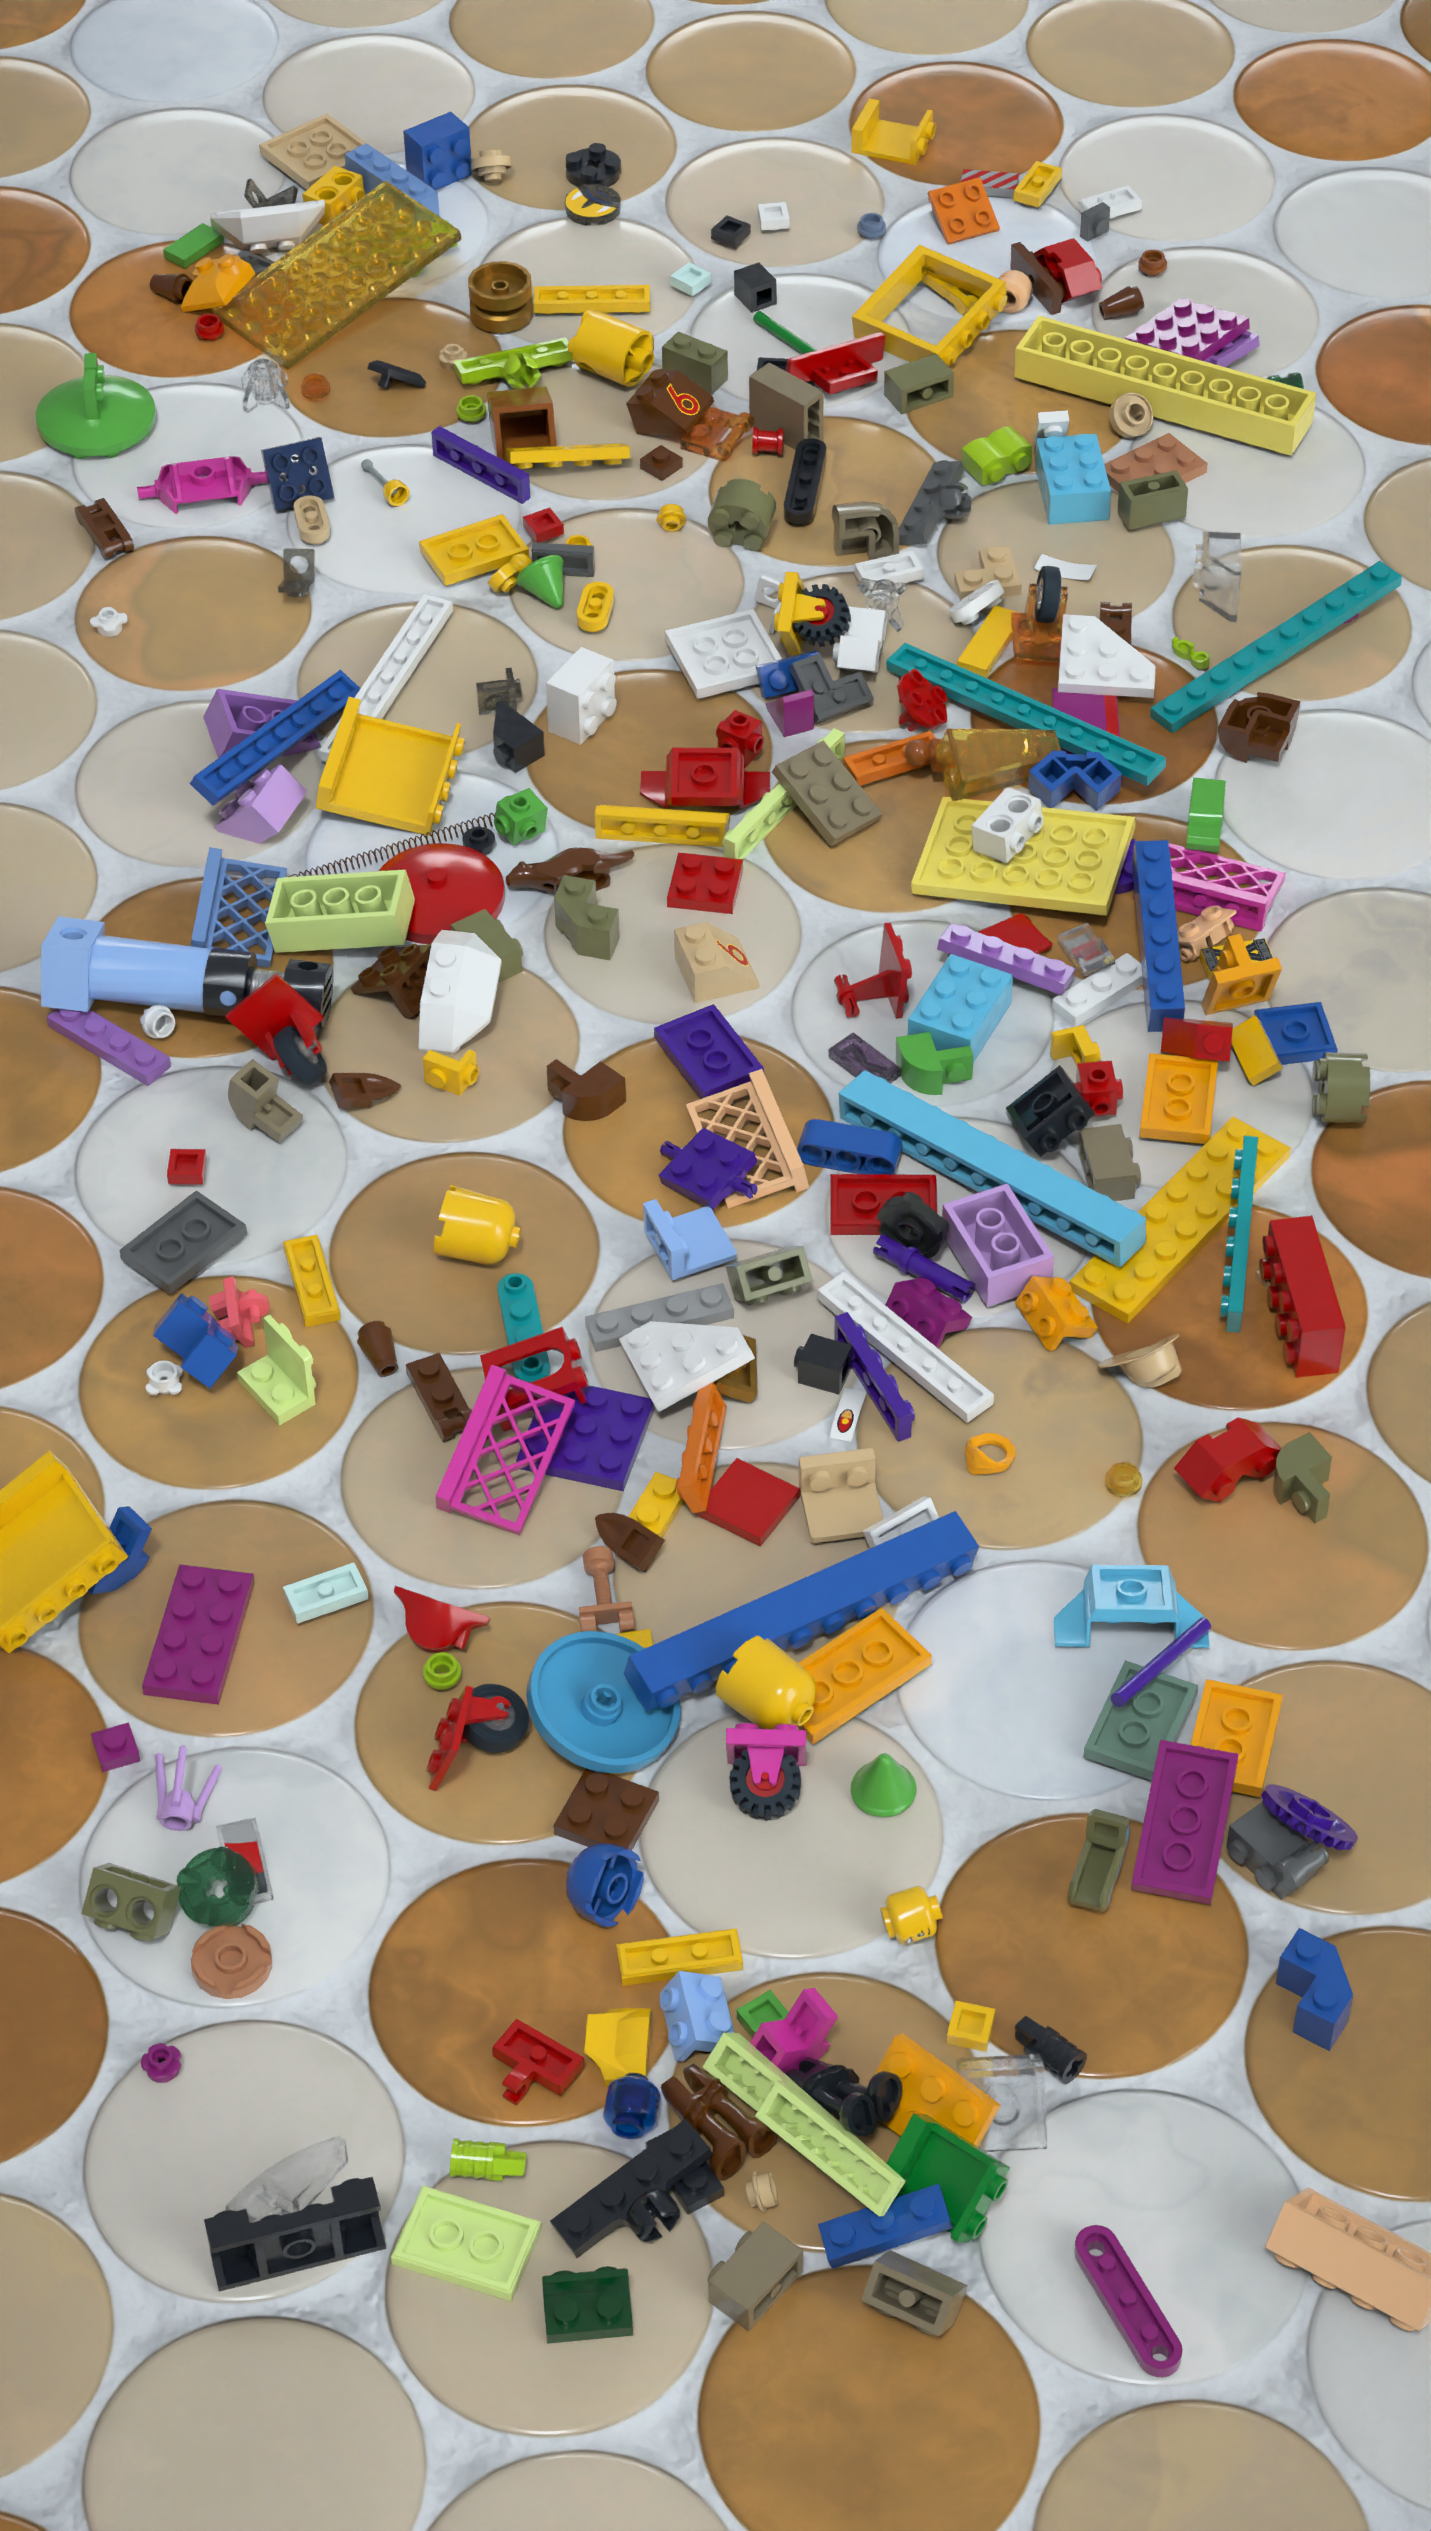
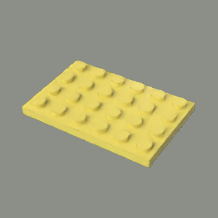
(1062, 867)

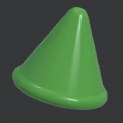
(544, 580)
(883, 1787)

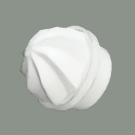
(157, 1021)

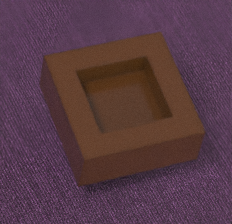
(661, 463)

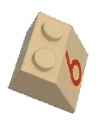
(712, 962)

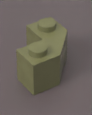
(588, 926)

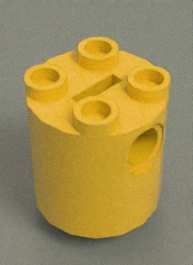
(612, 348)

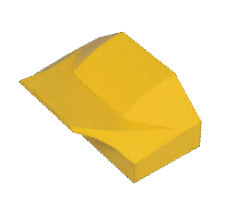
(619, 2041)

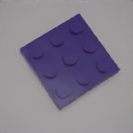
(598, 1438)

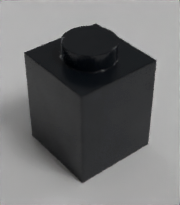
(755, 287)
(823, 1363)

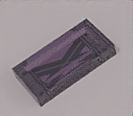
(857, 1055)

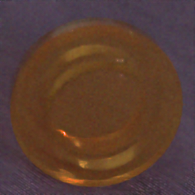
(315, 386)

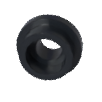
(479, 839)

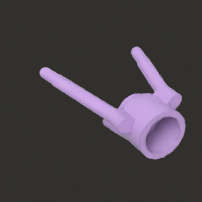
(178, 1809)

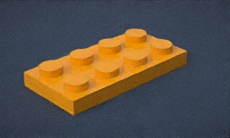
(860, 1670)

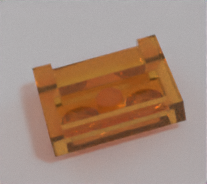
(709, 430)

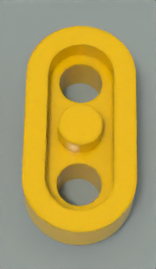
(595, 606)

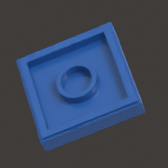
(1298, 1032)

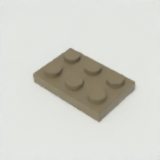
(827, 793)

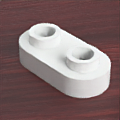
(983, 597)

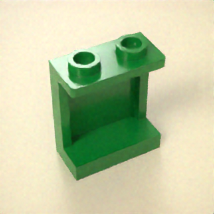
(967, 2175)

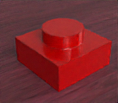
(543, 525)
(186, 1166)

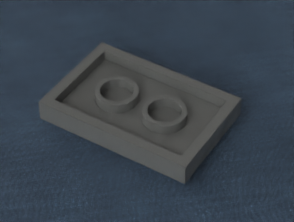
(183, 1242)

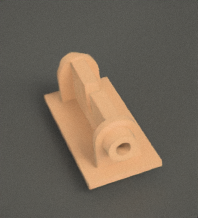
(1212, 924)

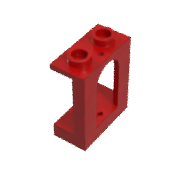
(565, 1380)

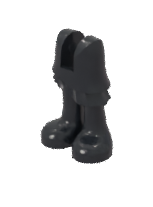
(843, 2097)

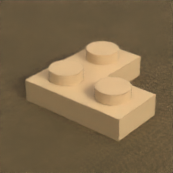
(996, 564)

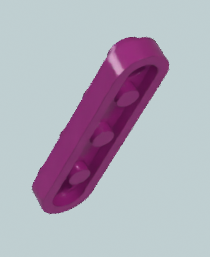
(1128, 2301)

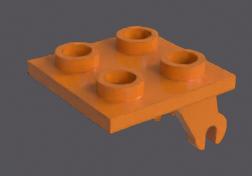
(963, 210)

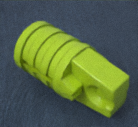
(485, 2160)

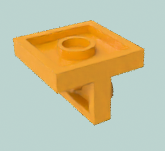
(1238, 980)

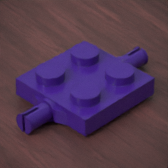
(708, 1168)

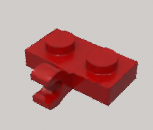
(536, 2059)

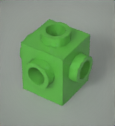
(520, 816)

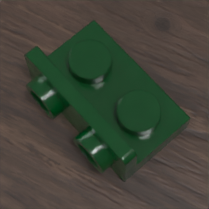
(587, 2305)

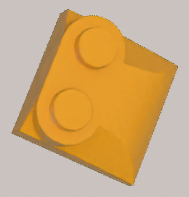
(216, 282)

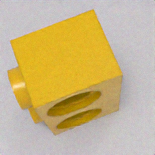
(339, 191)

